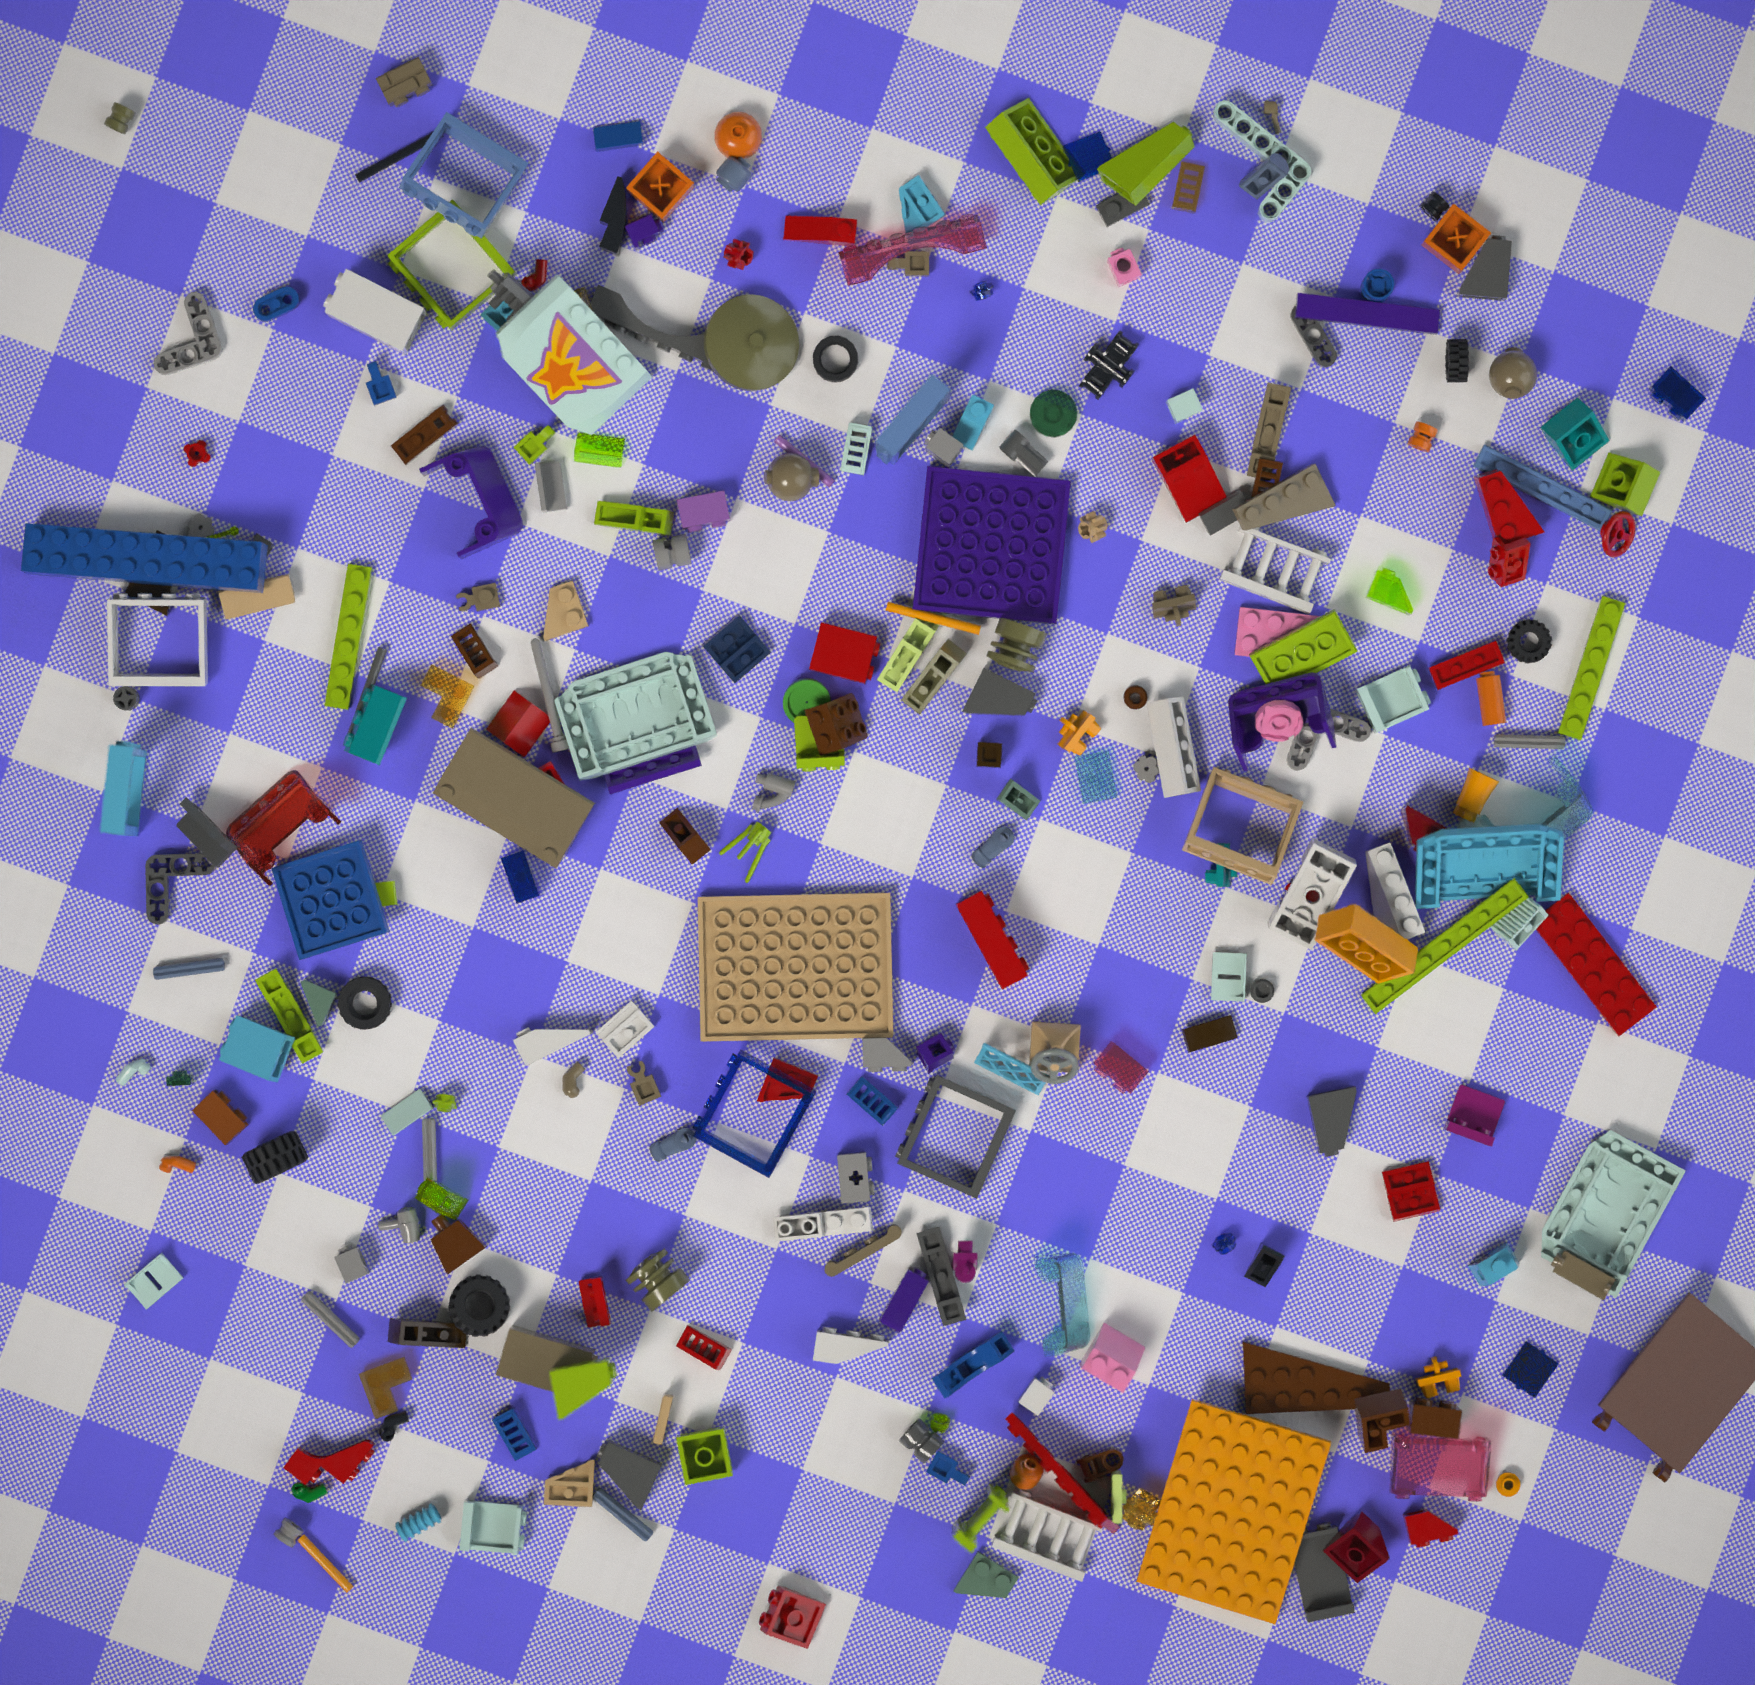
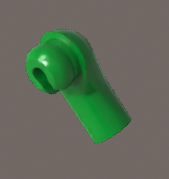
(307, 1493)

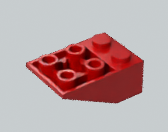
(1189, 477)

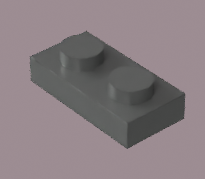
(1118, 208)

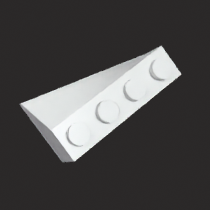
(1390, 893)

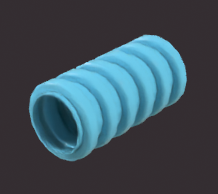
(418, 1522)

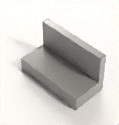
(550, 486)

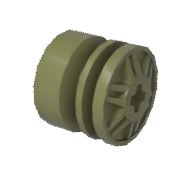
(1016, 645)
(657, 1279)

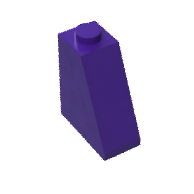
(904, 1299)

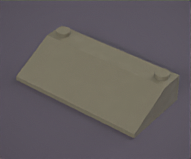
(513, 798)

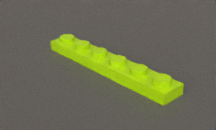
(348, 636)
(1591, 668)

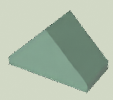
(1018, 799)
(319, 1000)

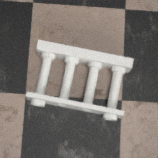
(1279, 591)
(1028, 1550)

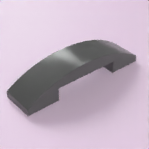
(941, 1276)

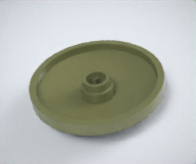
(751, 342)

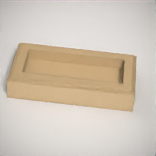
(663, 1419)

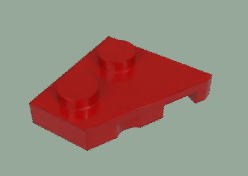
(776, 1090)

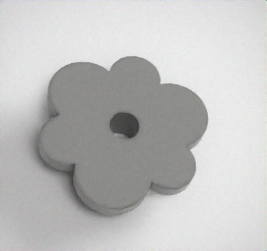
(198, 522)
(1144, 773)

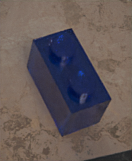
(1676, 394)
(520, 877)

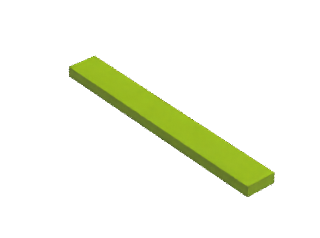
(1449, 943)

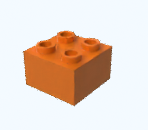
(660, 187)
(1456, 239)

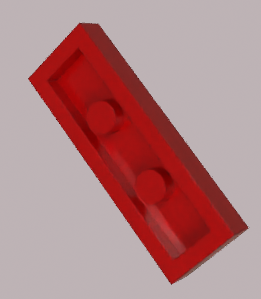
(1466, 665)

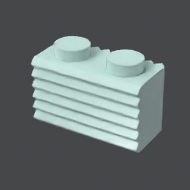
(1520, 923)

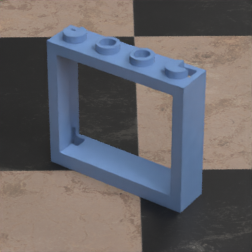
(481, 145)
(912, 420)

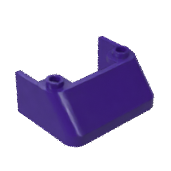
(503, 516)
(1303, 690)

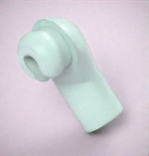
(130, 1069)

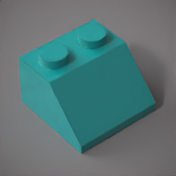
(1575, 433)

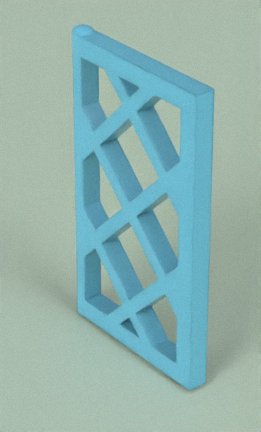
(1002, 1070)

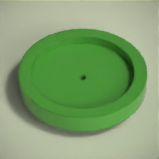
(801, 691)

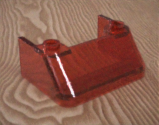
(274, 819)

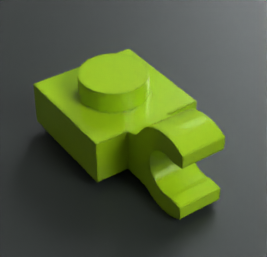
(533, 446)

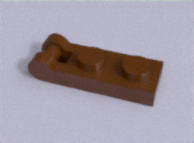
(423, 435)

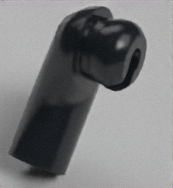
(390, 1425)

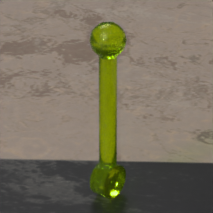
(233, 531)

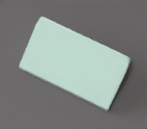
(406, 1112)

